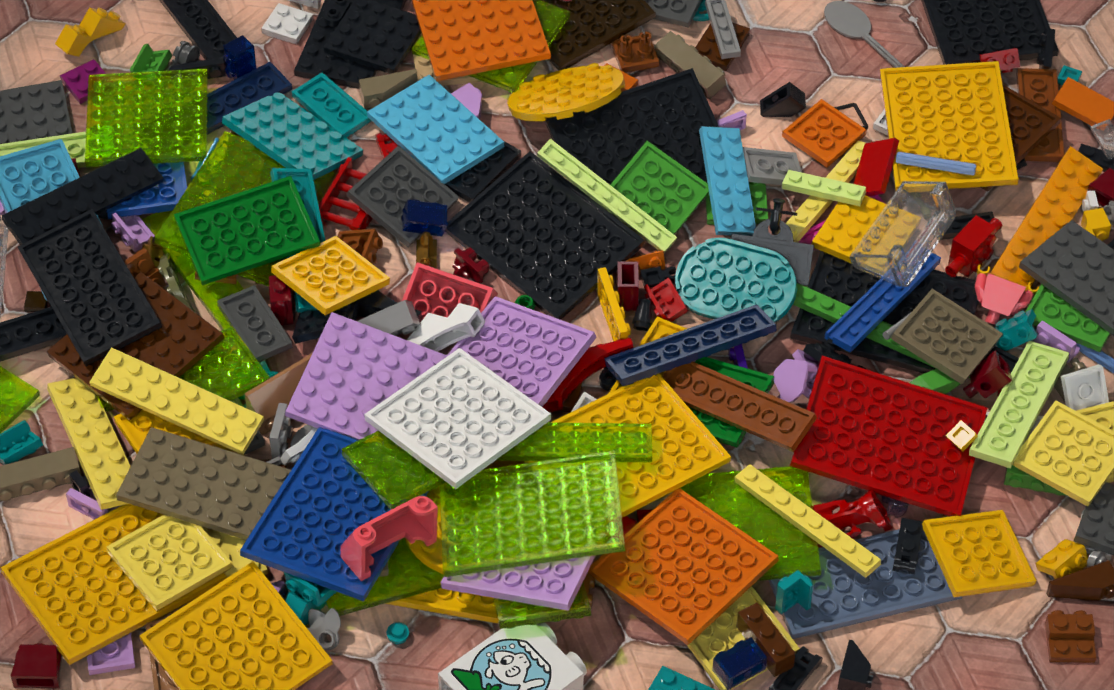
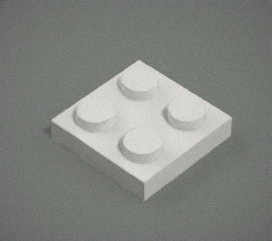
(287, 23)
(1085, 388)

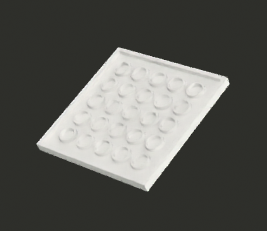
(457, 417)

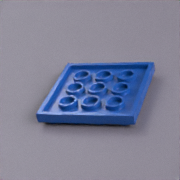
(158, 198)

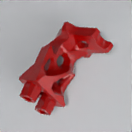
(863, 510)

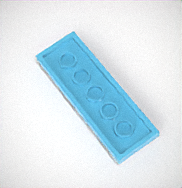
(727, 181)

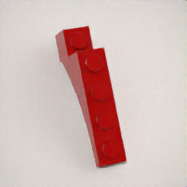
(587, 365)

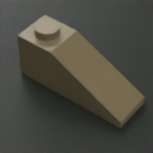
(380, 88)

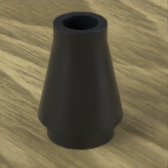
(643, 316)

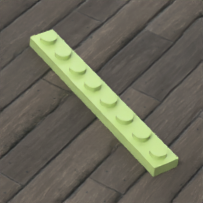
(606, 196)

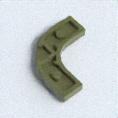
(169, 271)

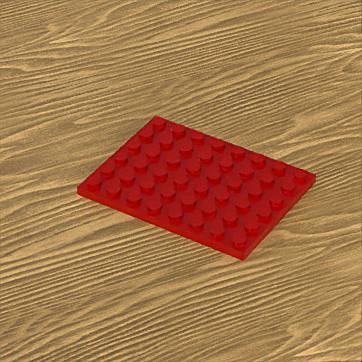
(888, 437)

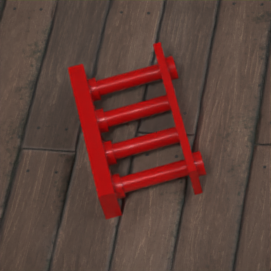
(339, 184)

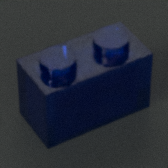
(239, 57)
(424, 217)
(739, 663)

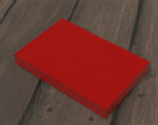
(876, 165)

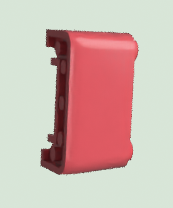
(412, 520)

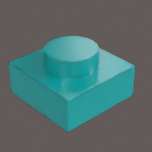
(1068, 72)

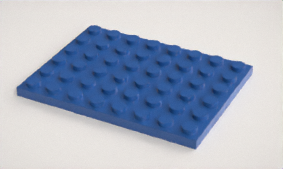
(315, 515)

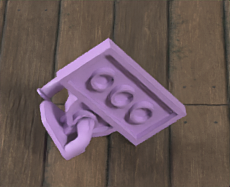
(796, 376)

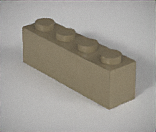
(682, 57)
(37, 473)

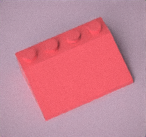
(441, 292)

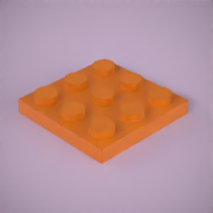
(824, 133)

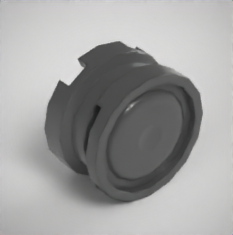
(186, 53)

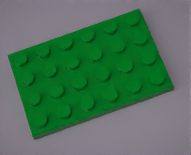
(246, 230)

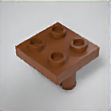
(635, 52)

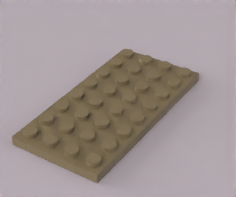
(201, 483)

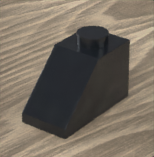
(783, 102)
(855, 670)

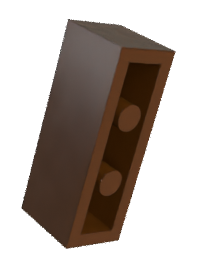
(756, 624)

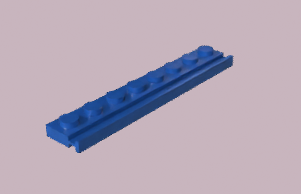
(874, 308)

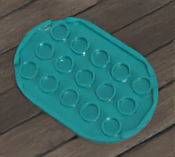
(735, 275)

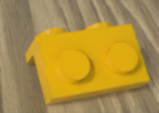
(1063, 559)

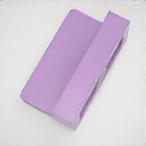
(85, 504)

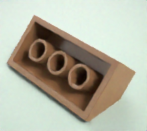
(276, 390)

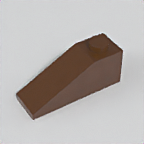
(1087, 584)

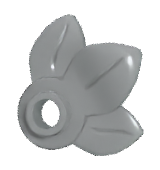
(324, 624)

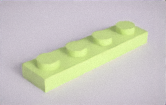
(824, 187)

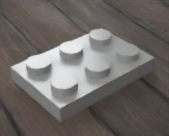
(769, 165)

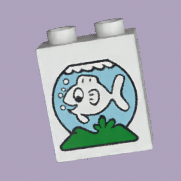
(516, 661)

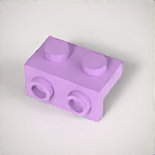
(132, 230)
(1053, 338)

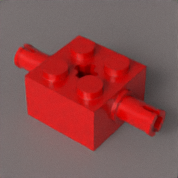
(972, 246)

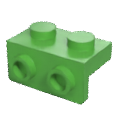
(151, 60)

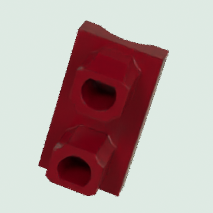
(467, 268)

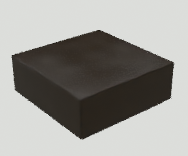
(34, 301)

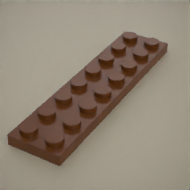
(740, 405)

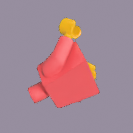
(1001, 295)

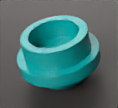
(397, 633)

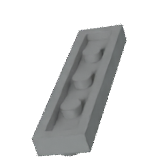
(723, 29)

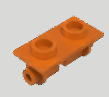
(649, 260)

